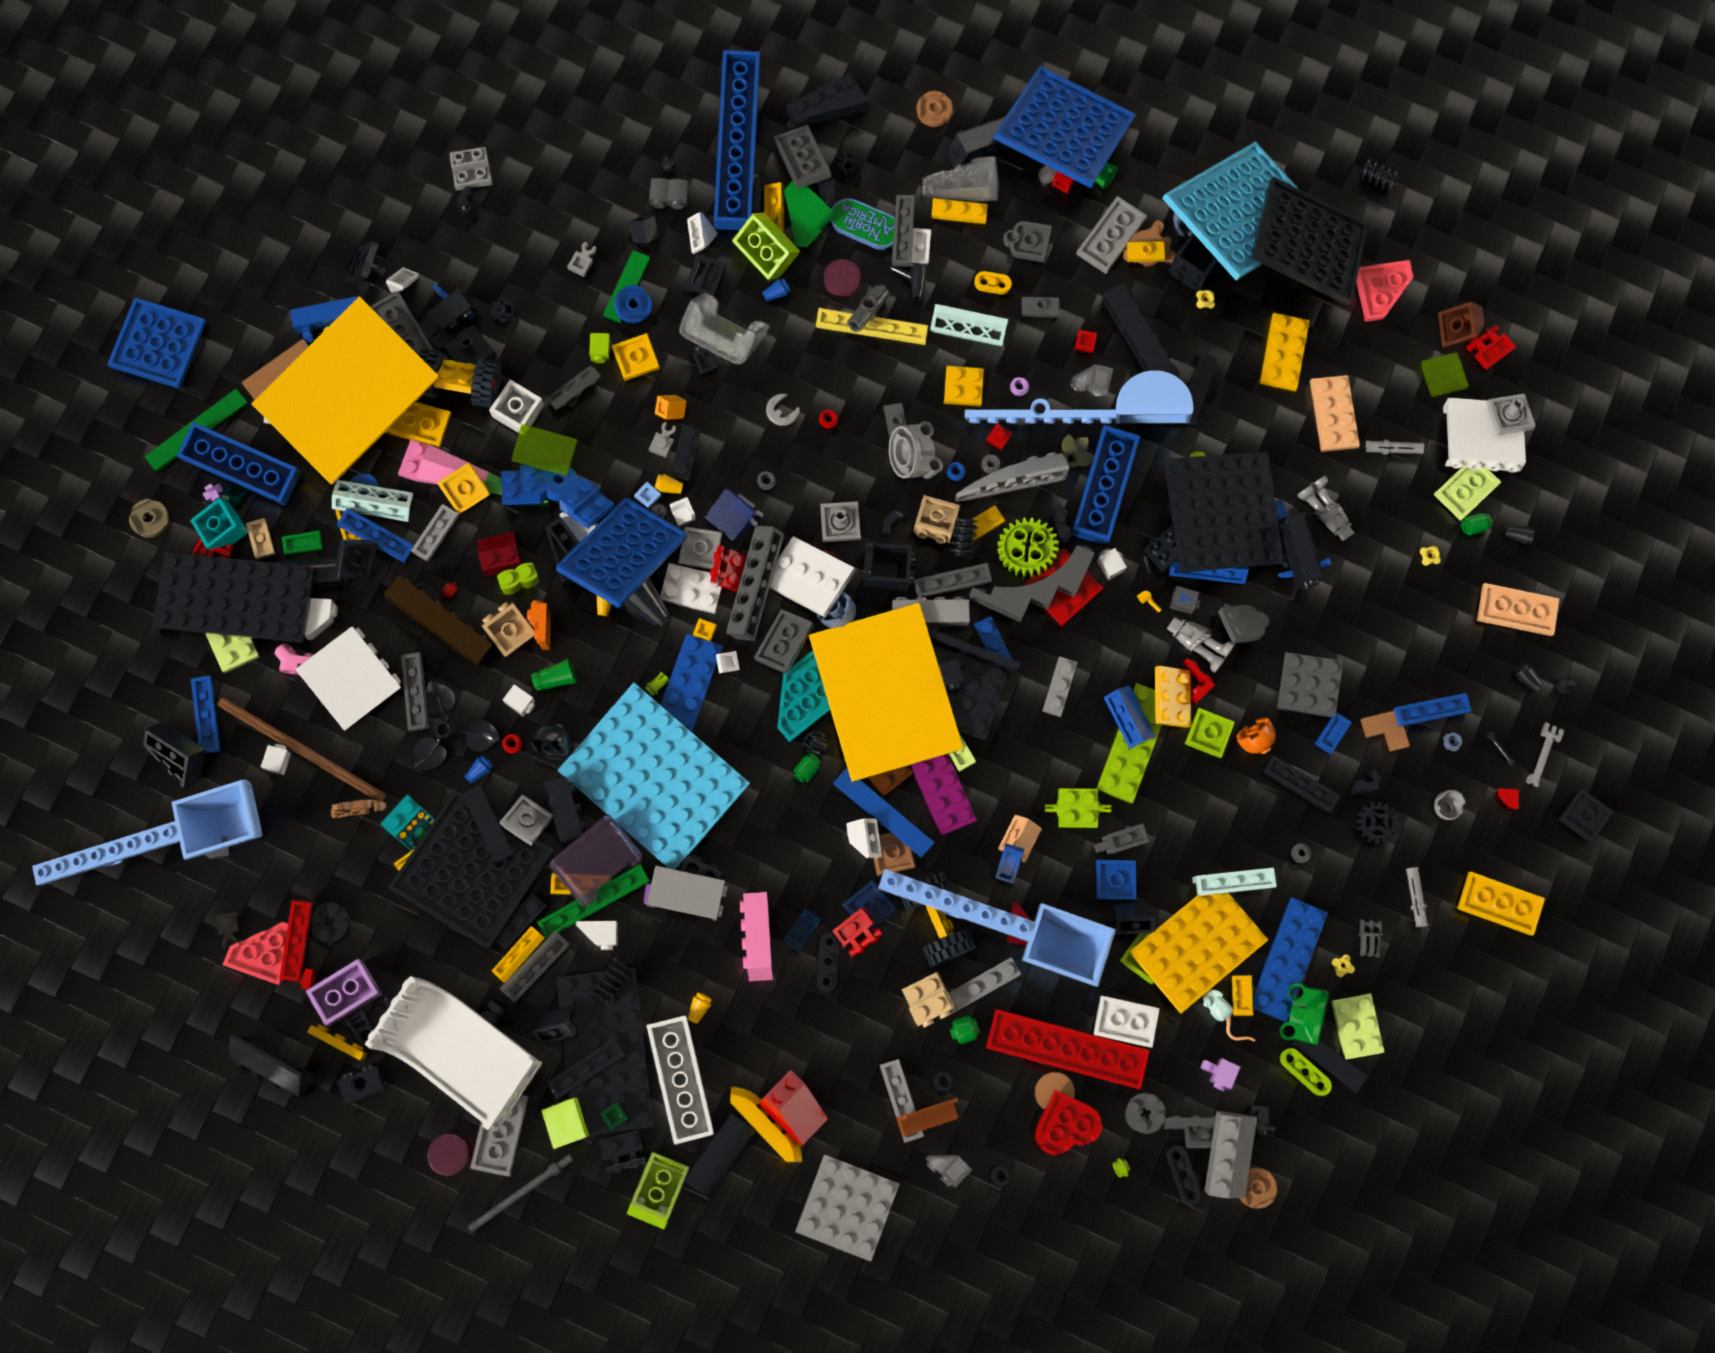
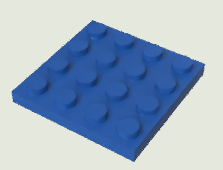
(157, 343)

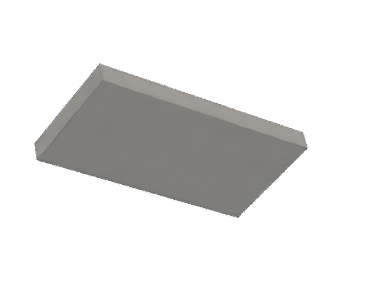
(1111, 234)
(497, 1149)

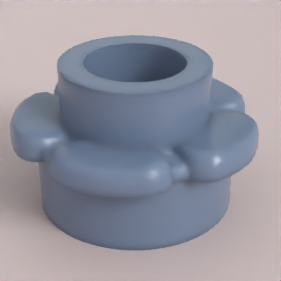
(1457, 741)

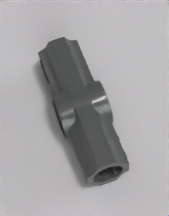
(868, 308)

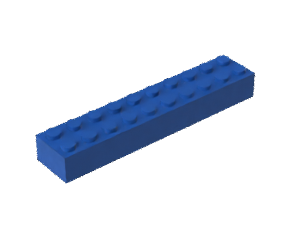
(736, 139)

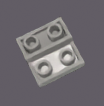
(470, 168)

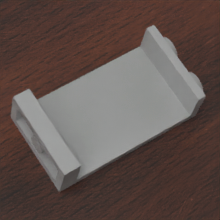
(686, 893)

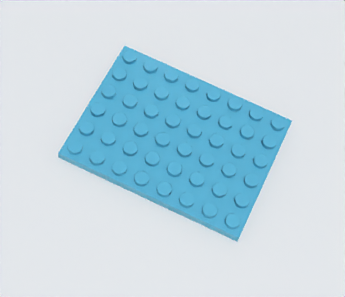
(1226, 206)
(653, 777)

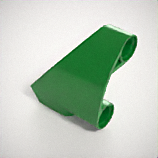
(806, 213)

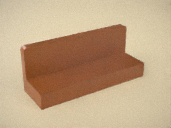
(927, 1117)

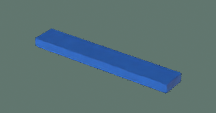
(884, 813)

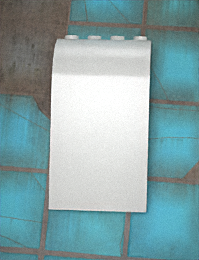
(455, 1050)

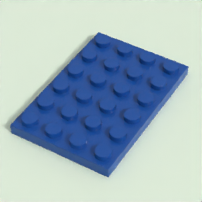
(621, 552)

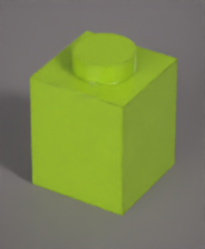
(600, 347)

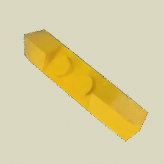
(746, 1104)

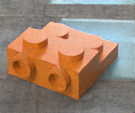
(540, 619)

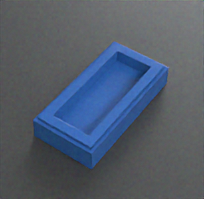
(1333, 733)
(1009, 863)

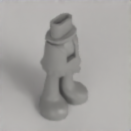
(1331, 515)
(1192, 638)

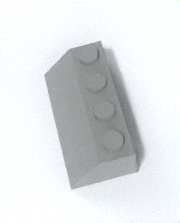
(1230, 1155)

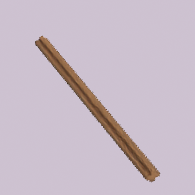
(303, 751)

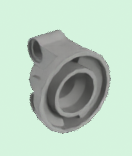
(914, 451)

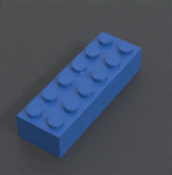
(239, 463)
(1105, 485)

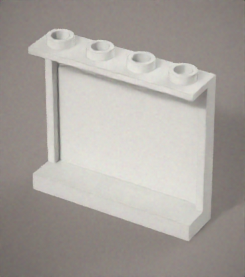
(1475, 441)
(349, 677)

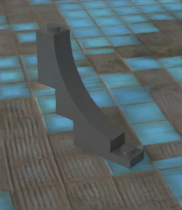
(1015, 600)

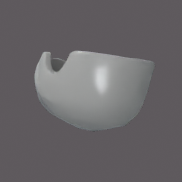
(1449, 804)

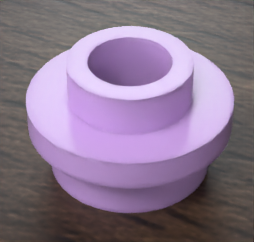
(1019, 381)

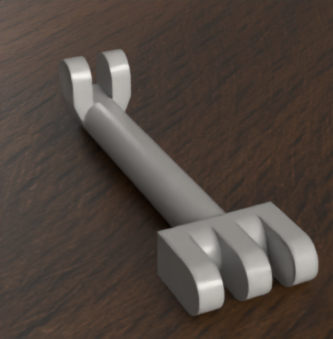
(1550, 737)

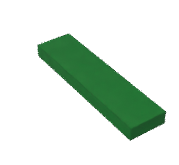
(631, 276)

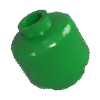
(965, 1029)

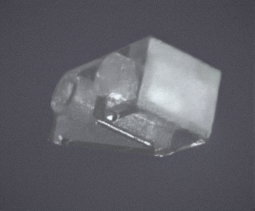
(1094, 379)
(950, 1167)

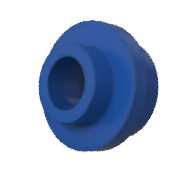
(956, 466)

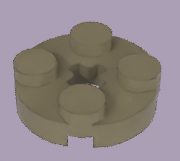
(139, 515)

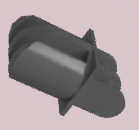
(1370, 941)

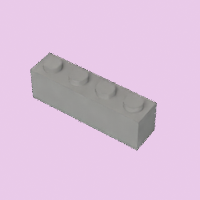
(939, 611)

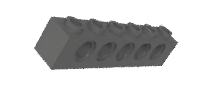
(755, 583)

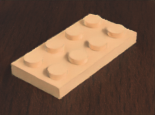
(1334, 413)
(1518, 609)

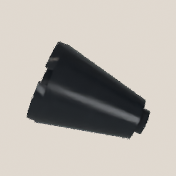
(648, 604)

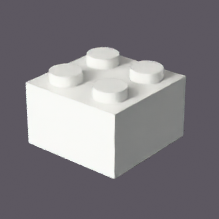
(516, 406)

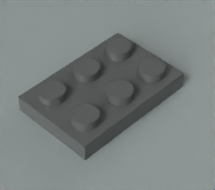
(784, 641)

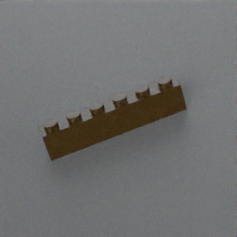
(438, 620)

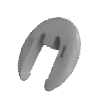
(775, 417)

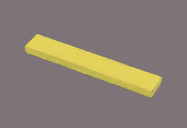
(877, 327)

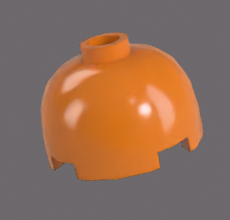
(1258, 737)

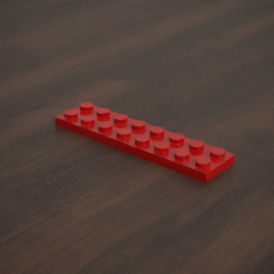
(1067, 1049)

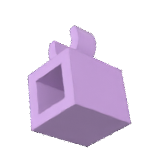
(1223, 1073)

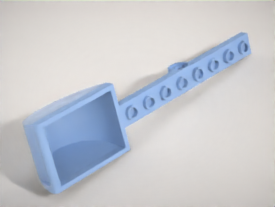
(1143, 399)
(197, 826)
(1054, 939)

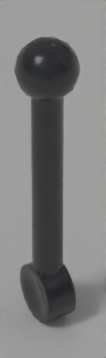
(1491, 736)

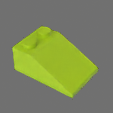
(657, 1190)

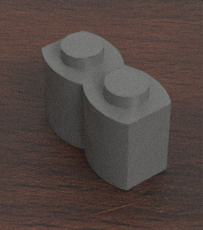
(669, 193)

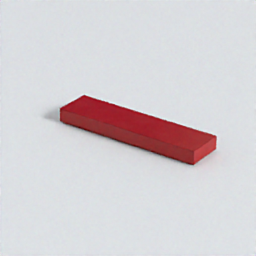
(296, 941)

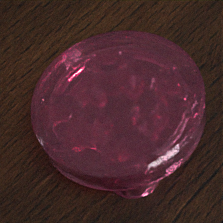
(842, 278)
(448, 1154)

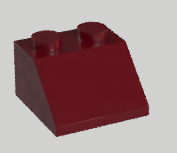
(498, 553)

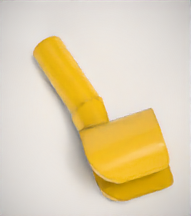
(1146, 596)

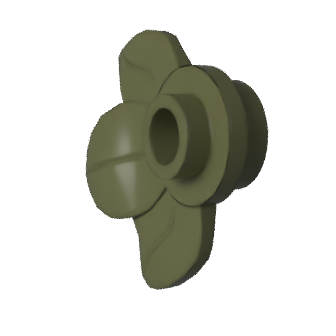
(1077, 450)

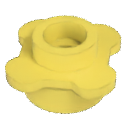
(1209, 295)
(1430, 550)
(1337, 963)

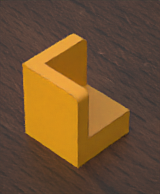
(670, 407)

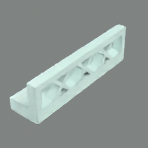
(969, 318)
(370, 503)
(1235, 881)

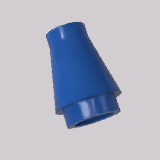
(776, 290)
(479, 769)

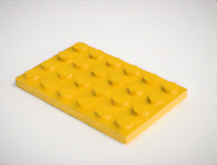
(1198, 947)

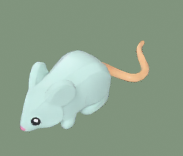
(1221, 1010)

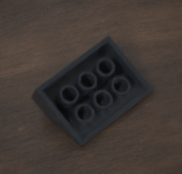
(269, 1065)

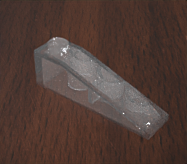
(968, 182)

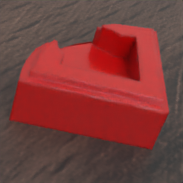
(1509, 797)

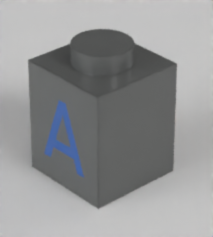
(1185, 600)

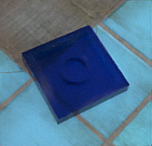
(730, 514)

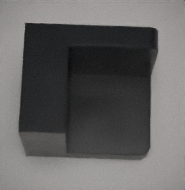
(643, 229)

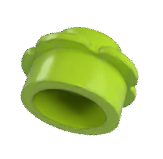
(1121, 1167)

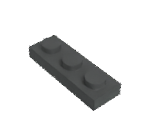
(573, 388)

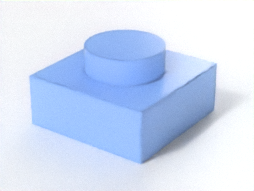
(647, 495)

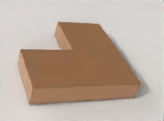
(1386, 725)

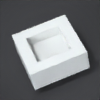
(727, 662)

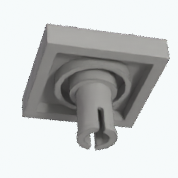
(1511, 414)
(840, 521)

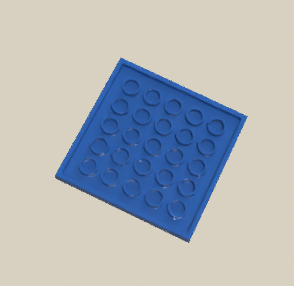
(1064, 126)

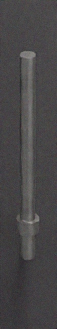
(553, 1170)

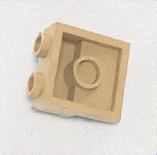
(936, 519)
(507, 628)
(928, 1000)

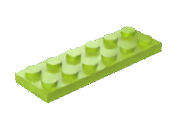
(1125, 765)

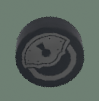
(659, 510)

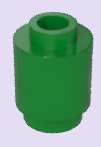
(1476, 523)
(807, 768)

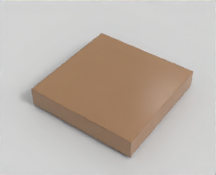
(895, 855)

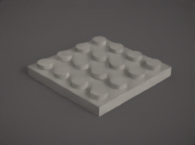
(847, 1207)

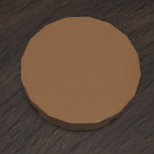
(934, 108)
(1048, 1083)
(1260, 1189)

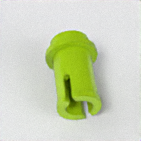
(656, 684)

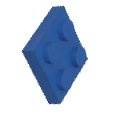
(1115, 880)

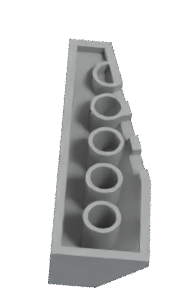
(1018, 476)

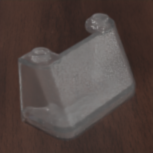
(719, 334)

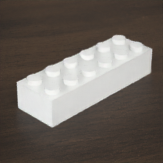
(680, 1080)

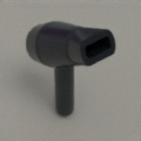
(917, 276)

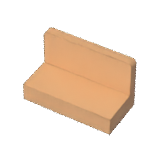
(1022, 834)

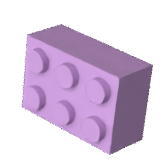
(343, 992)

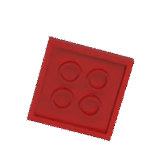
(1064, 606)

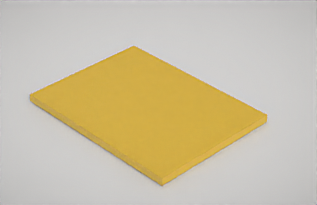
(345, 390)
(885, 692)

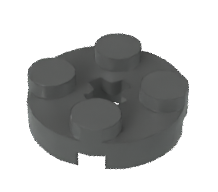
(1140, 1123)

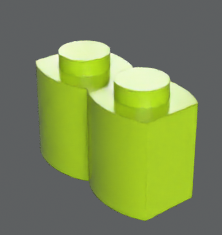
(522, 577)

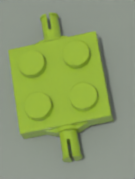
(1077, 808)

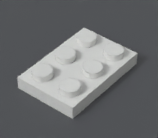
(690, 589)
(1126, 1021)

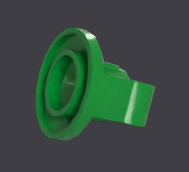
(1307, 1014)

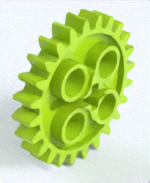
(1010, 545)

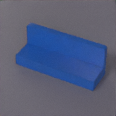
(1129, 716)

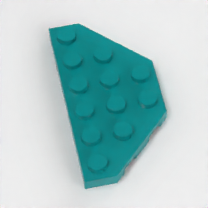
(802, 698)

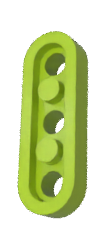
(1312, 1078)

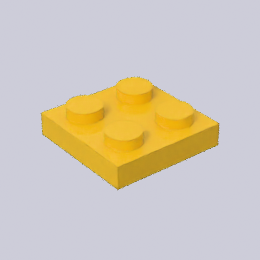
(635, 357)
(963, 386)
(463, 488)

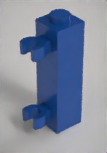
(318, 316)

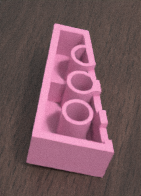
(757, 936)

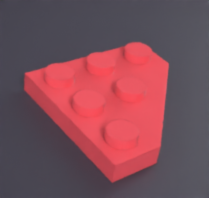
(1381, 287)
(260, 954)

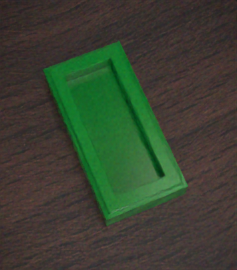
(302, 543)

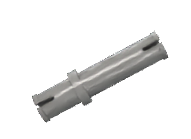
(1384, 447)
(1417, 897)

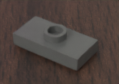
(1040, 307)
(894, 416)

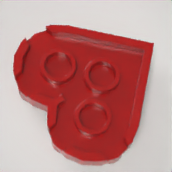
(1066, 1123)

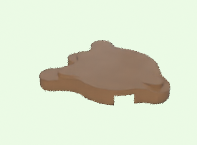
(1153, 235)
(356, 808)

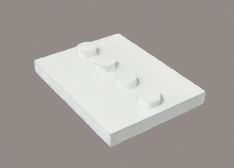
(810, 576)

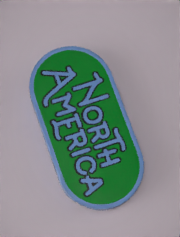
(863, 223)

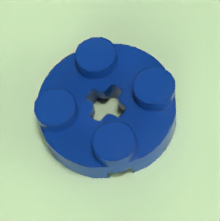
(622, 301)

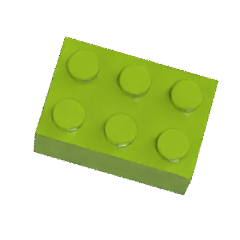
(766, 245)

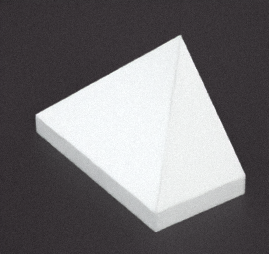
(700, 232)
(401, 279)

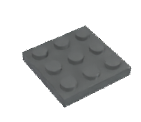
(1310, 685)

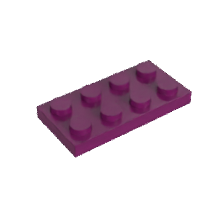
(943, 794)

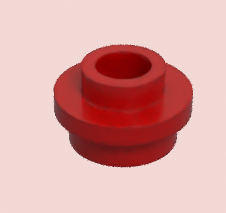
(828, 413)
(449, 590)
(512, 737)

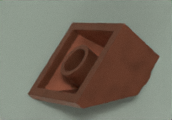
(1460, 323)

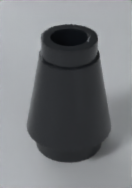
(1522, 534)
(1529, 677)

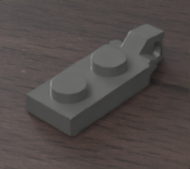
(1123, 840)

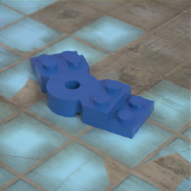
(576, 495)

